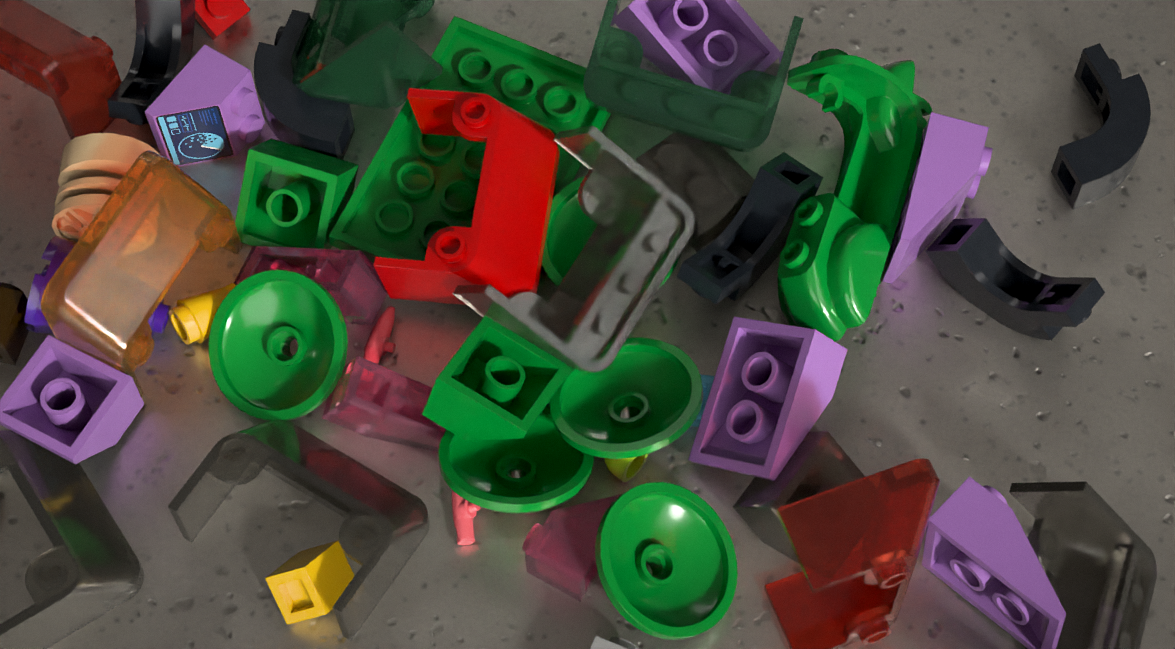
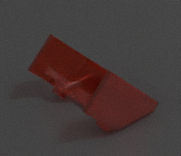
(60, 64)
(854, 557)

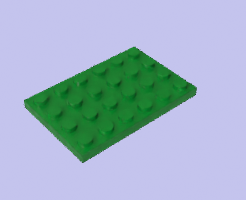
(433, 180)

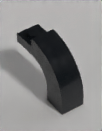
(159, 55)
(290, 113)
(1103, 160)
(754, 235)
(1005, 287)

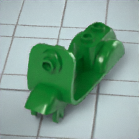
(845, 236)

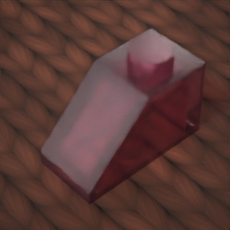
(564, 547)

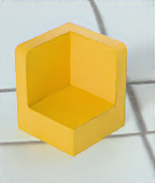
(310, 582)

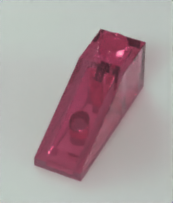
(343, 273)
(383, 406)

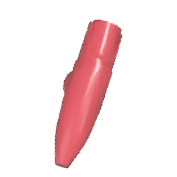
(379, 339)
(463, 516)

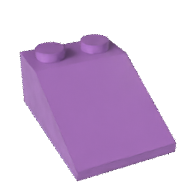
(699, 39)
(944, 175)
(766, 396)
(988, 560)

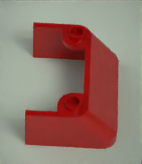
(509, 210)

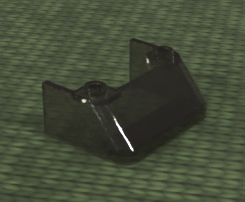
(616, 272)
(381, 519)
(90, 560)
(1092, 562)

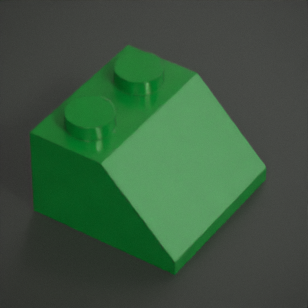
(292, 196)
(494, 385)

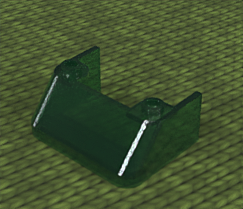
(361, 55)
(731, 121)

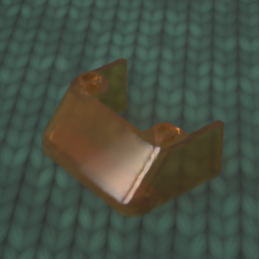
(131, 260)

